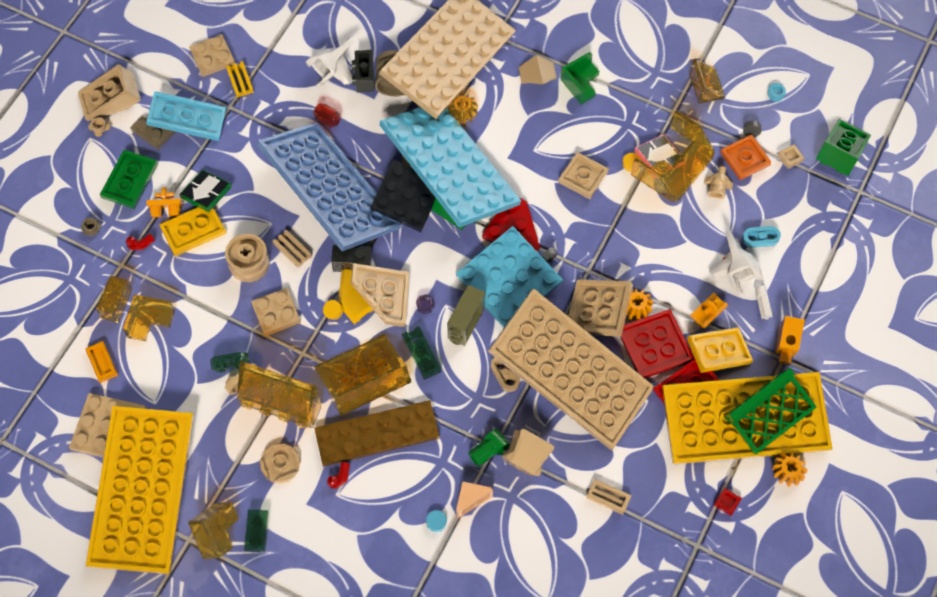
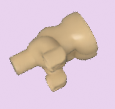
(718, 184)

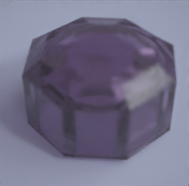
(425, 304)

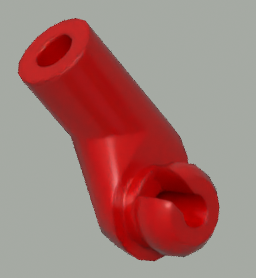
(135, 244)
(341, 478)

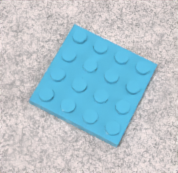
(508, 273)

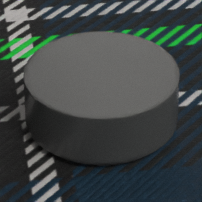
(753, 128)
(549, 254)

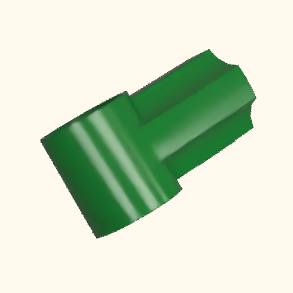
(493, 444)

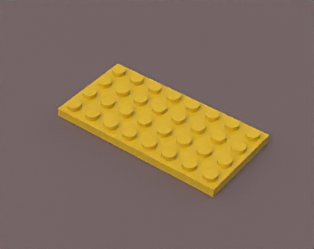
(703, 435)
(140, 490)

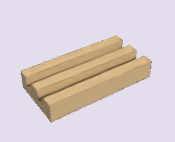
(282, 238)
(609, 505)

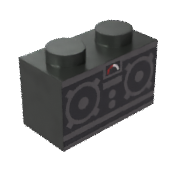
(344, 259)

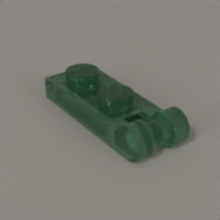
(421, 353)

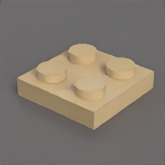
(212, 55)
(583, 175)
(275, 312)

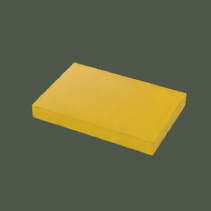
(192, 230)
(719, 349)

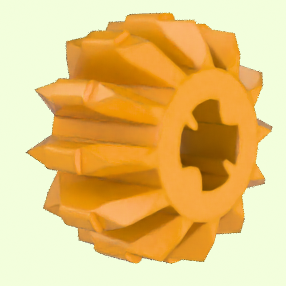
(644, 305)
(798, 469)

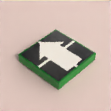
(205, 190)

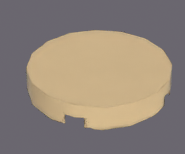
(280, 463)

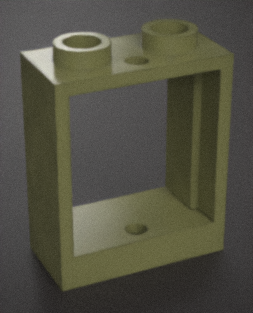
(466, 315)

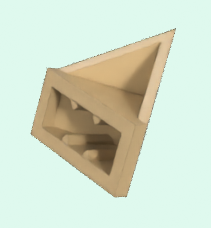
(537, 71)

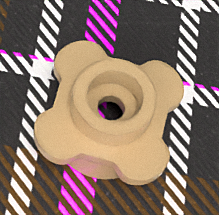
(97, 122)

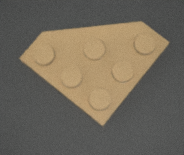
(383, 291)

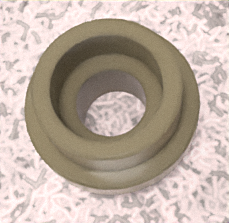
(88, 222)

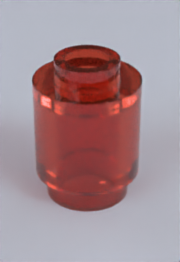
(327, 115)

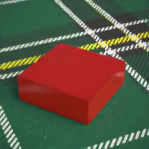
(727, 501)

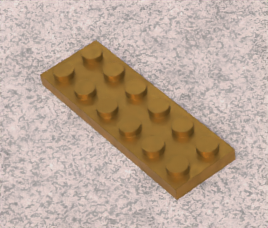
(376, 433)

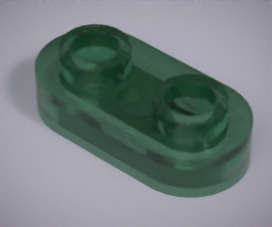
(228, 361)

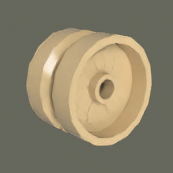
(247, 257)

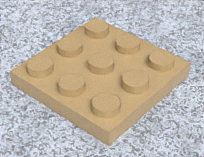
(601, 306)
(93, 424)

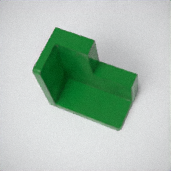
(577, 75)

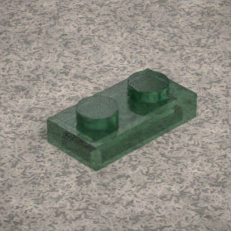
(256, 531)

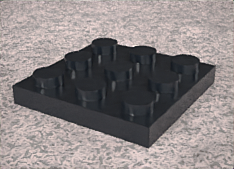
(404, 197)

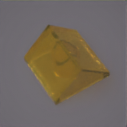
(705, 82)

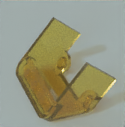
(676, 179)

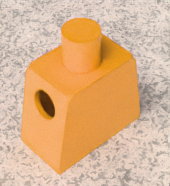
(789, 332)

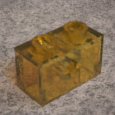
(114, 299)

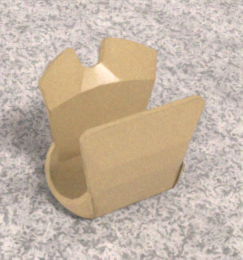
(527, 452)

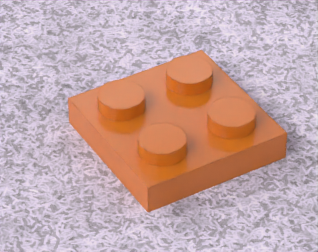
(745, 157)

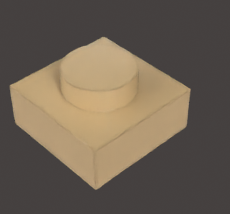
(790, 156)

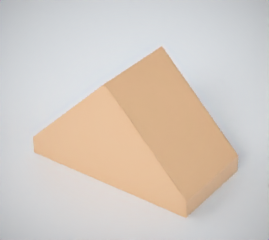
(471, 497)

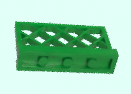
(762, 395)

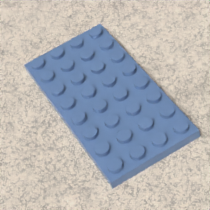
(327, 185)

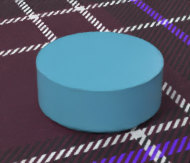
(776, 92)
(436, 521)

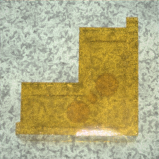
(146, 312)
(210, 529)

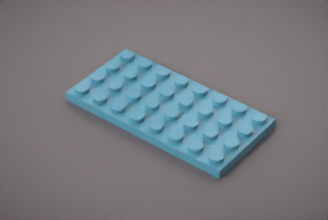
(450, 165)

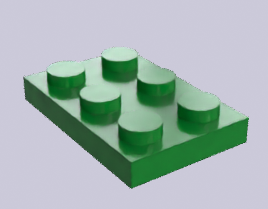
(128, 179)

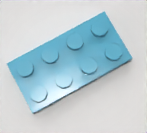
(186, 116)

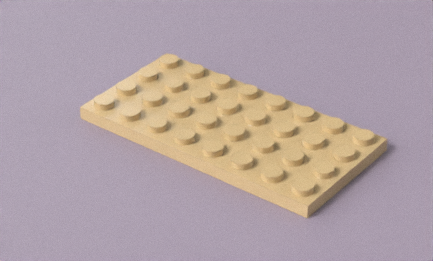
(447, 54)
(571, 369)

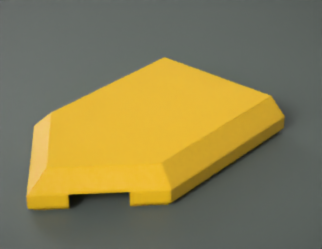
(353, 304)

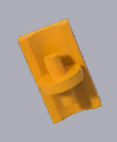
(173, 205)
(708, 310)

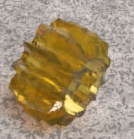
(463, 108)

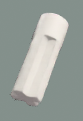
(763, 302)

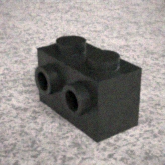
(364, 71)

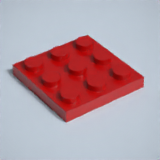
(655, 344)

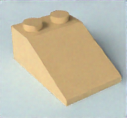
(109, 94)

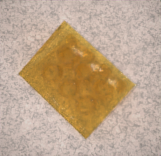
(363, 374)
(278, 395)

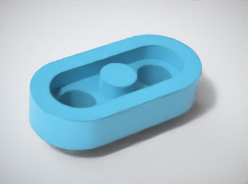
(760, 235)

